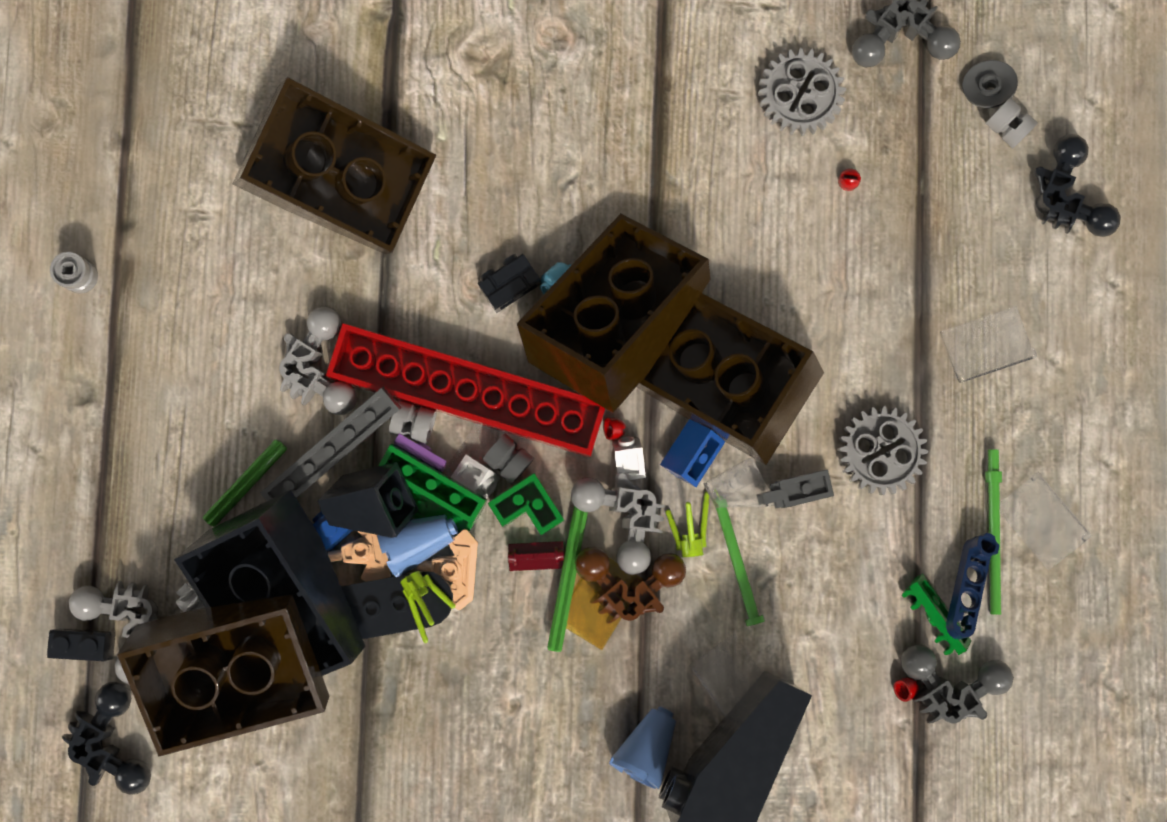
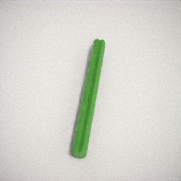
(567, 581)

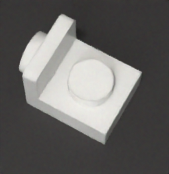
(629, 457)
(476, 476)

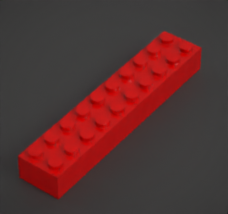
(466, 390)

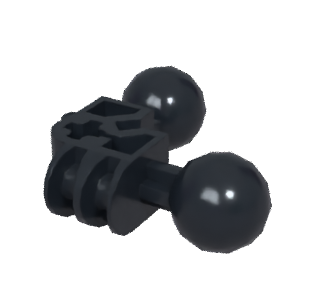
(1069, 153)
(130, 775)

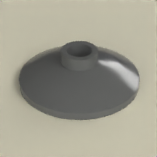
(986, 75)

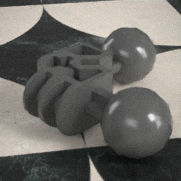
(870, 48)
(920, 663)

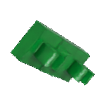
(936, 613)

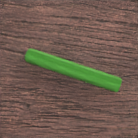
(244, 483)

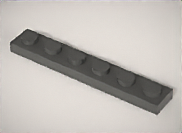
(334, 445)

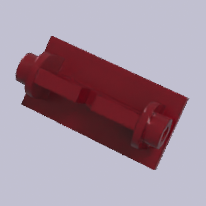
(535, 556)

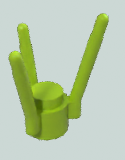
(692, 544)
(414, 589)

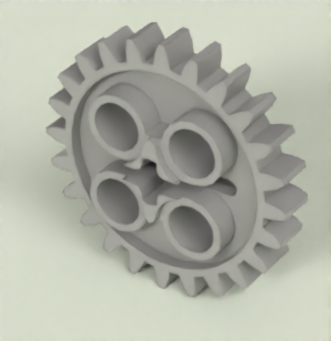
(822, 102)
(871, 429)

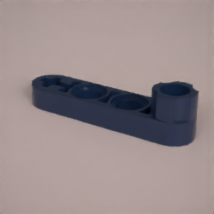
(981, 549)

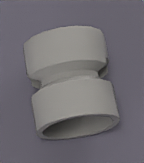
(1007, 112)
(73, 272)
(413, 422)

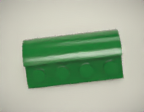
(435, 491)

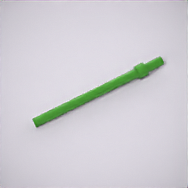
(994, 478)

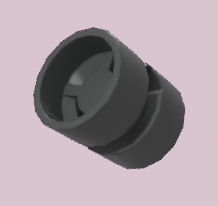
(508, 458)

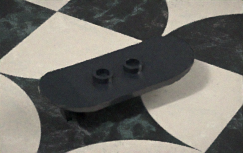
(384, 610)

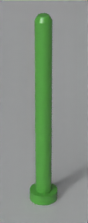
(739, 568)

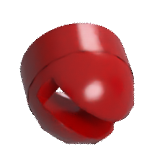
(849, 184)
(614, 428)
(906, 689)

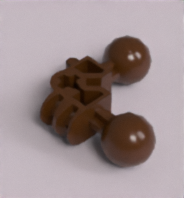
(593, 565)

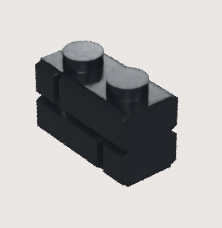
(508, 282)
(81, 644)

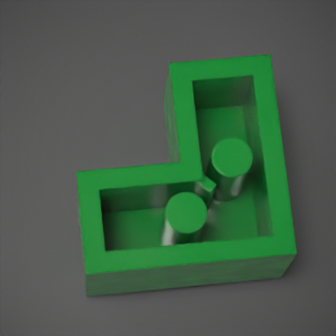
(527, 498)

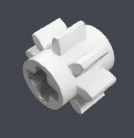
(188, 599)

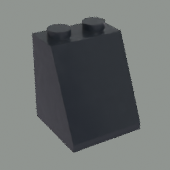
(370, 501)

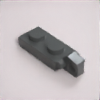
(798, 490)

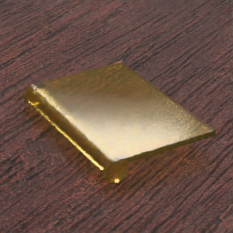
(583, 615)

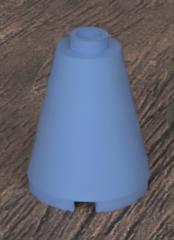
(417, 542)
(647, 748)

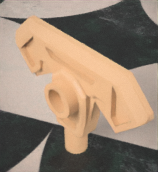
(364, 551)
(457, 568)

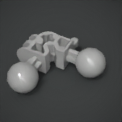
(338, 396)
(589, 495)
(88, 603)

